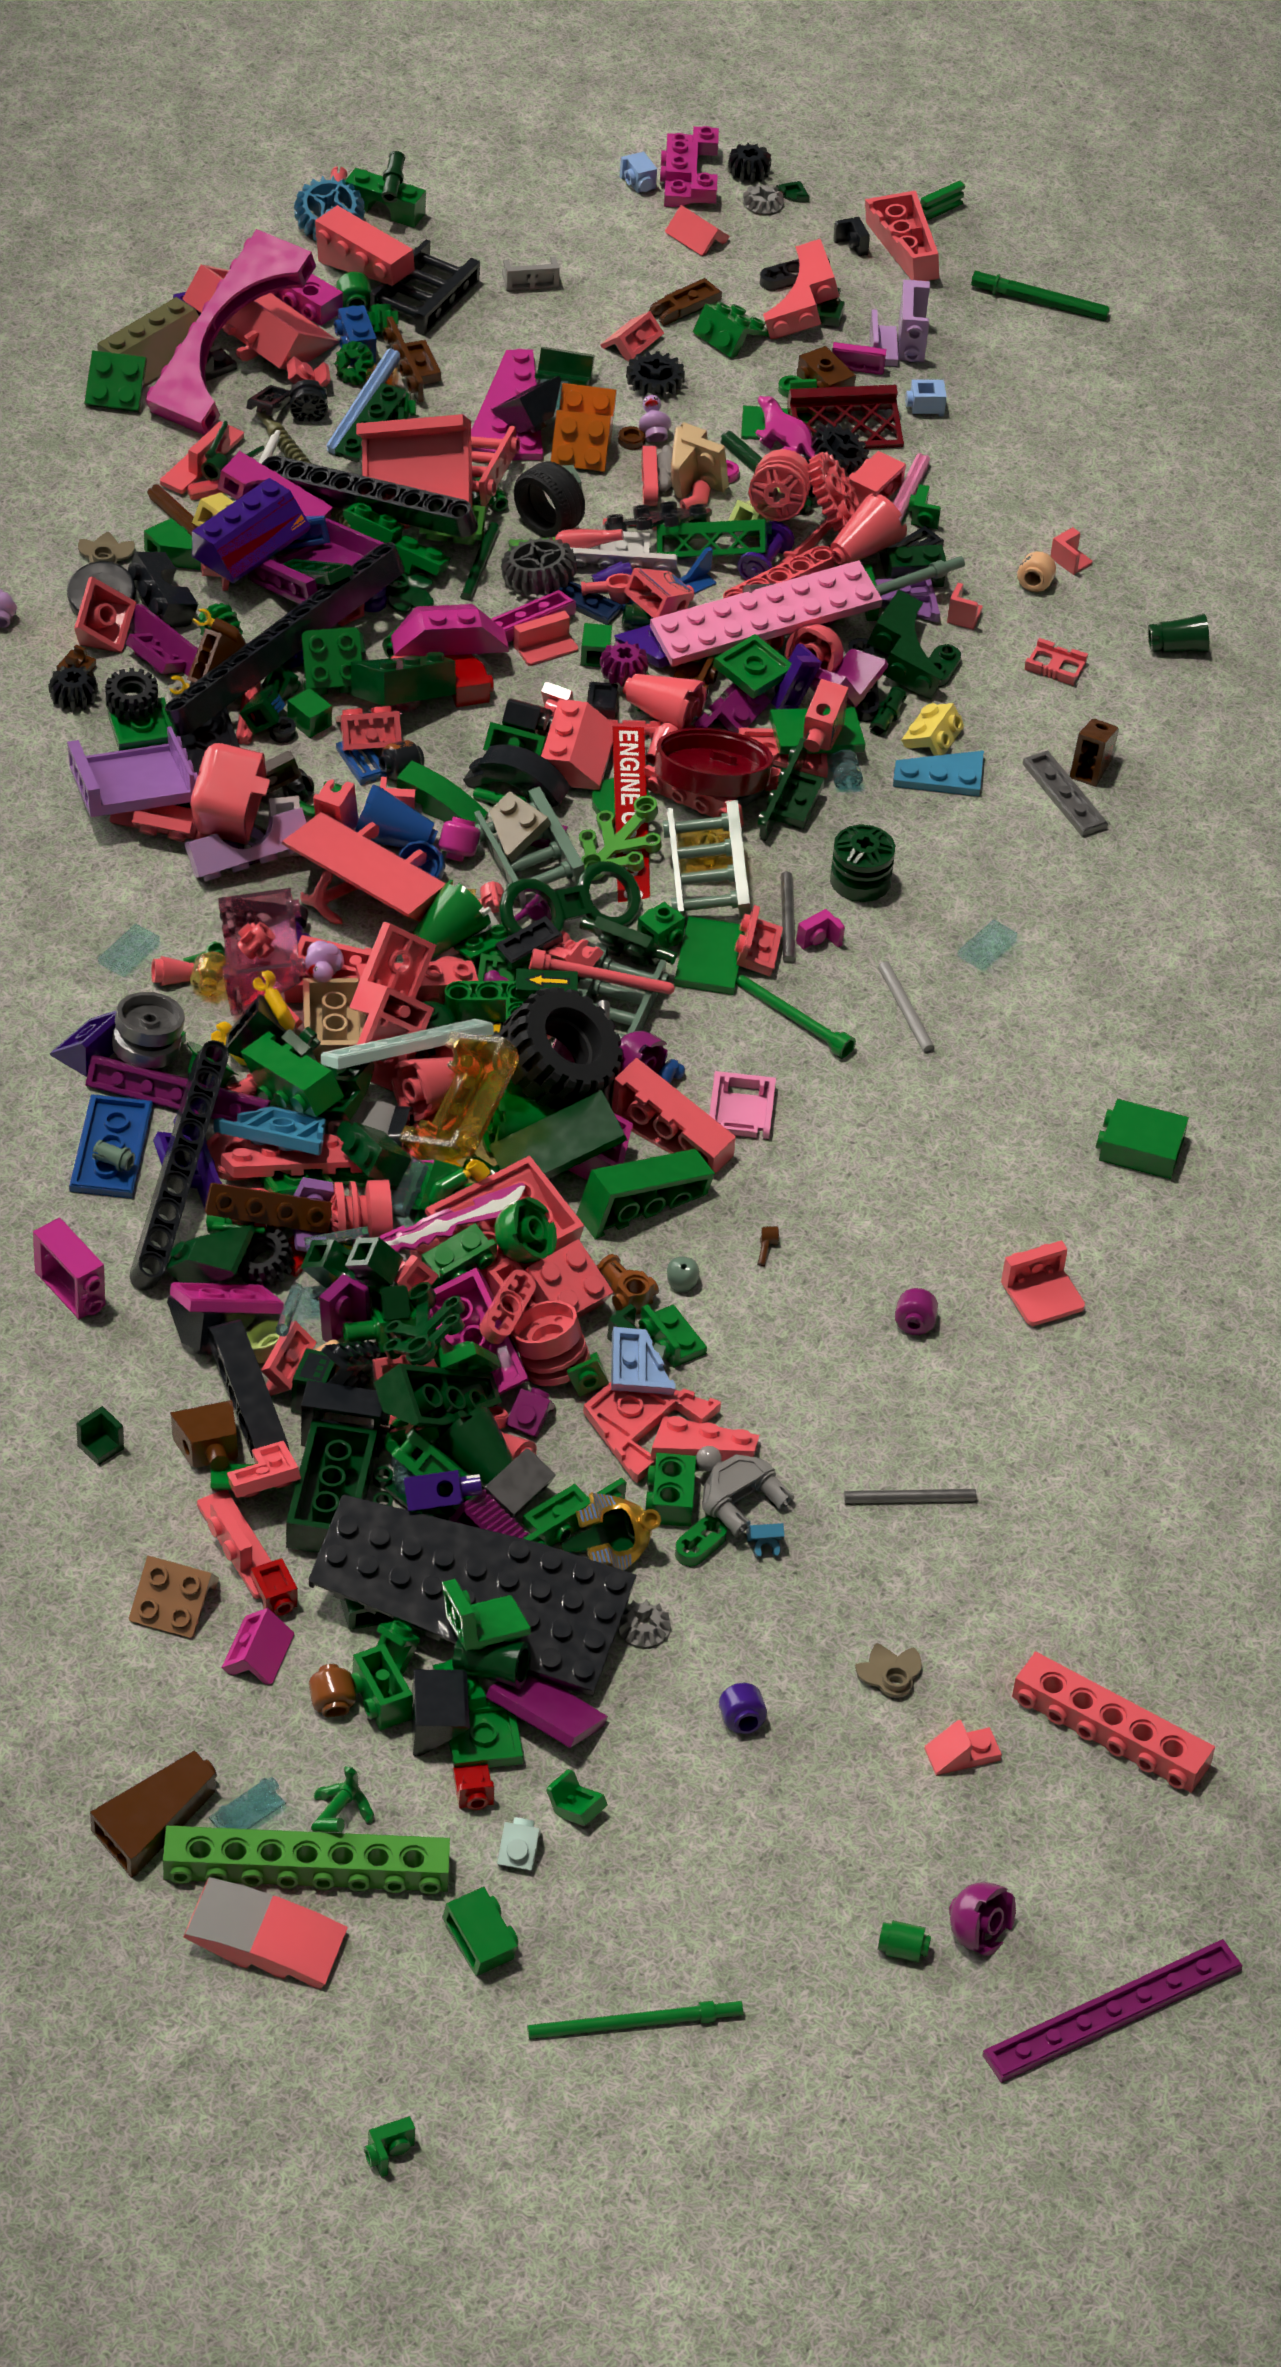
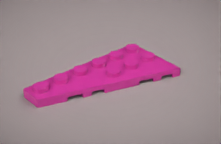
(513, 376)

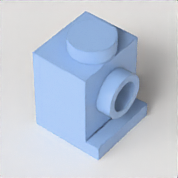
(638, 172)
(926, 397)

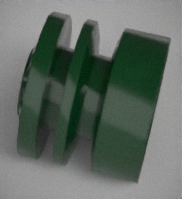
(862, 863)

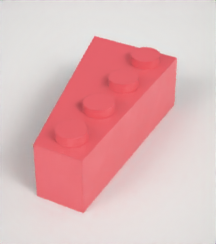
(359, 247)
(668, 1116)

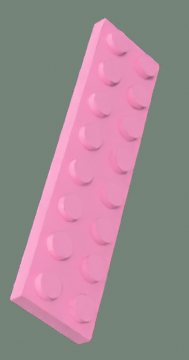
(765, 612)

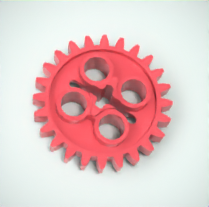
(832, 490)

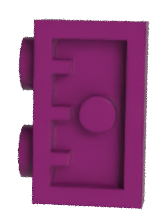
(341, 1303)

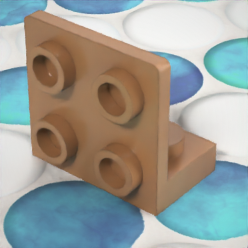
(171, 1596)

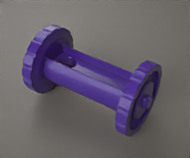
(753, 563)

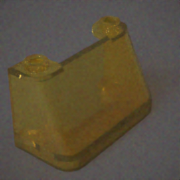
(482, 1073)

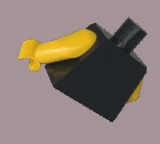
(263, 1015)

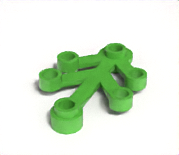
(645, 811)

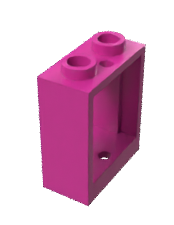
(69, 1268)

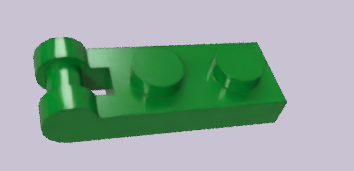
(429, 1462)

